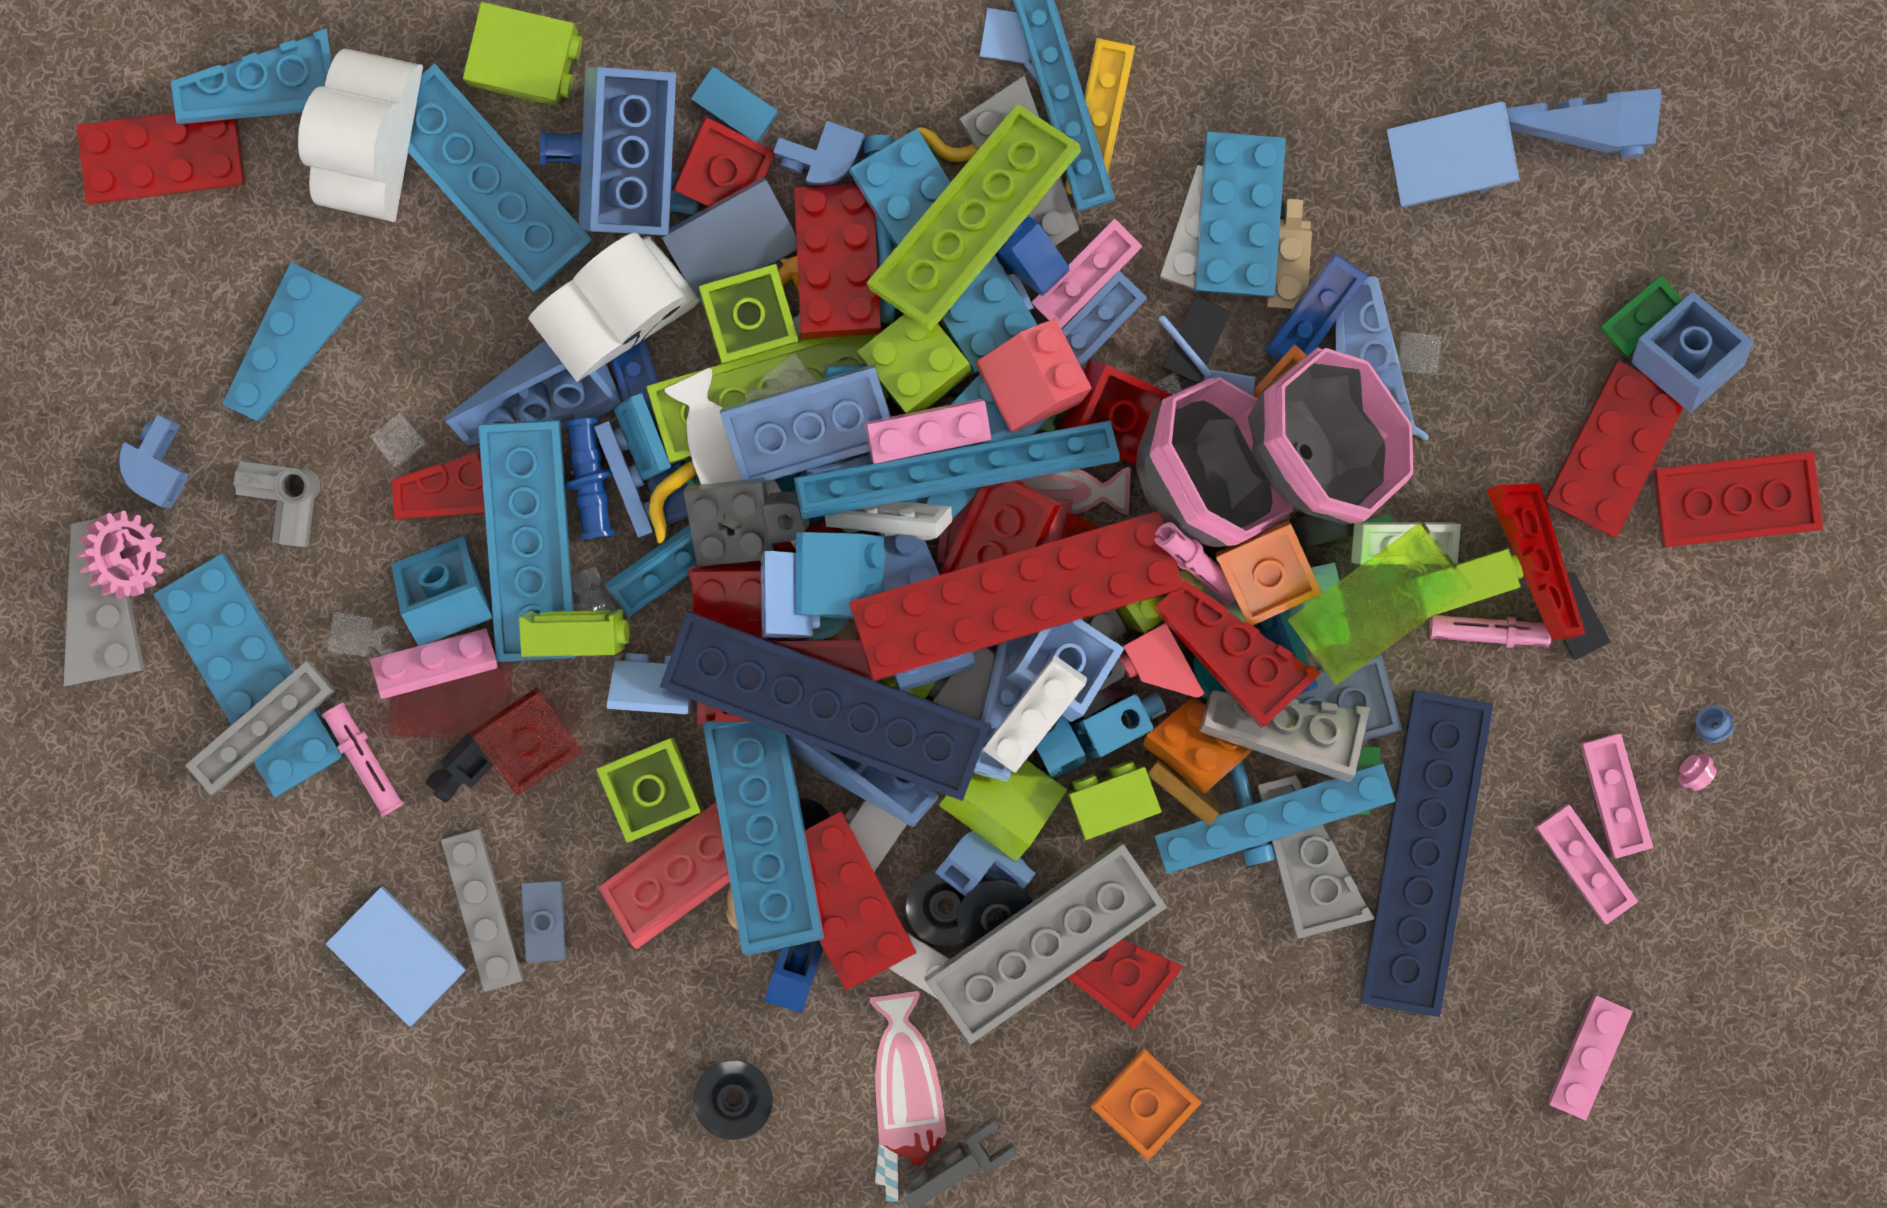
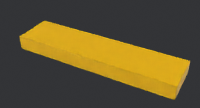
(1106, 93)

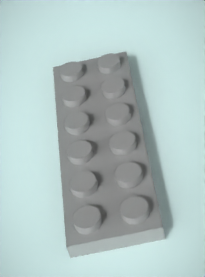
(1045, 942)

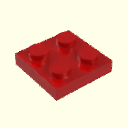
(719, 164)

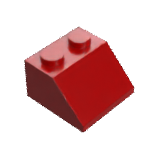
(1116, 399)

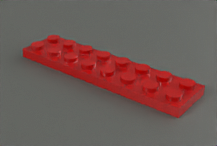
(1014, 596)

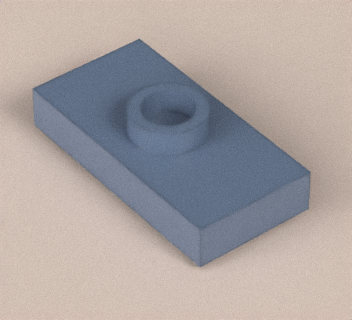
(544, 921)

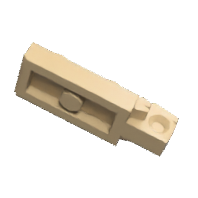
(1293, 257)

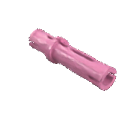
(1191, 557)
(1489, 630)
(362, 759)

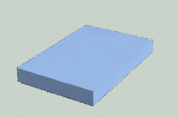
(1453, 154)
(396, 956)

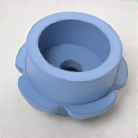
(1714, 724)

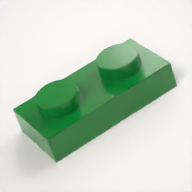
(1640, 315)

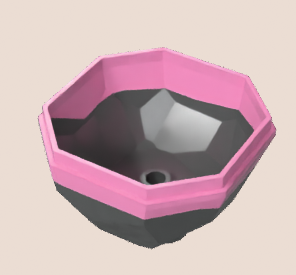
(1332, 437)
(1202, 466)

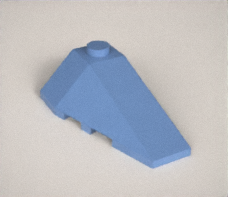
(1614, 124)
(535, 390)
(886, 791)

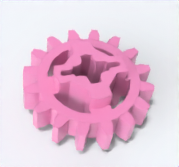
(102, 554)

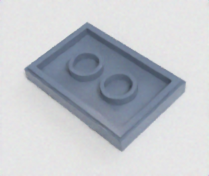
(731, 236)
(1363, 688)

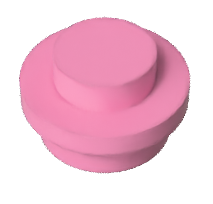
(1697, 772)

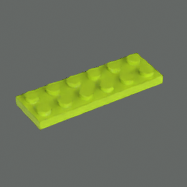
(973, 217)
(736, 378)

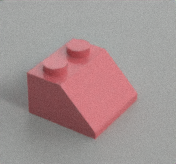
(1034, 376)
(1159, 662)

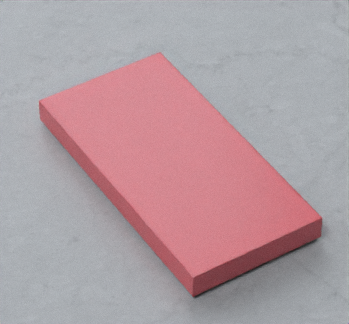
(669, 879)

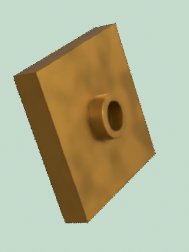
(1201, 804)

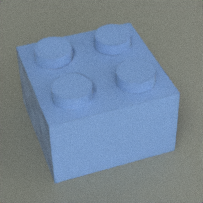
(1692, 352)

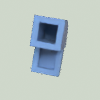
(830, 162)
(144, 467)
(977, 858)

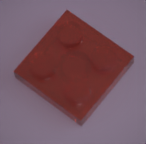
(526, 741)

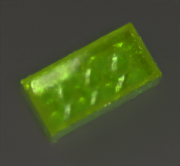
(1379, 603)

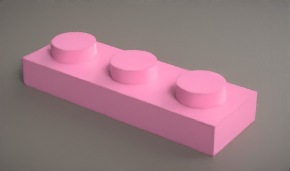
(1088, 274)
(928, 431)
(433, 663)
(1616, 795)
(1586, 864)
(1589, 1057)

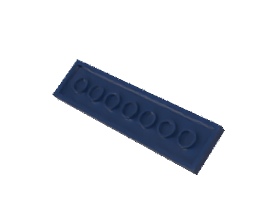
(825, 705)
(1426, 853)

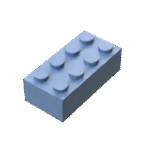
(627, 151)

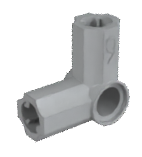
(273, 482)

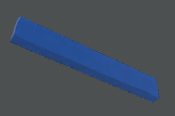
(633, 373)

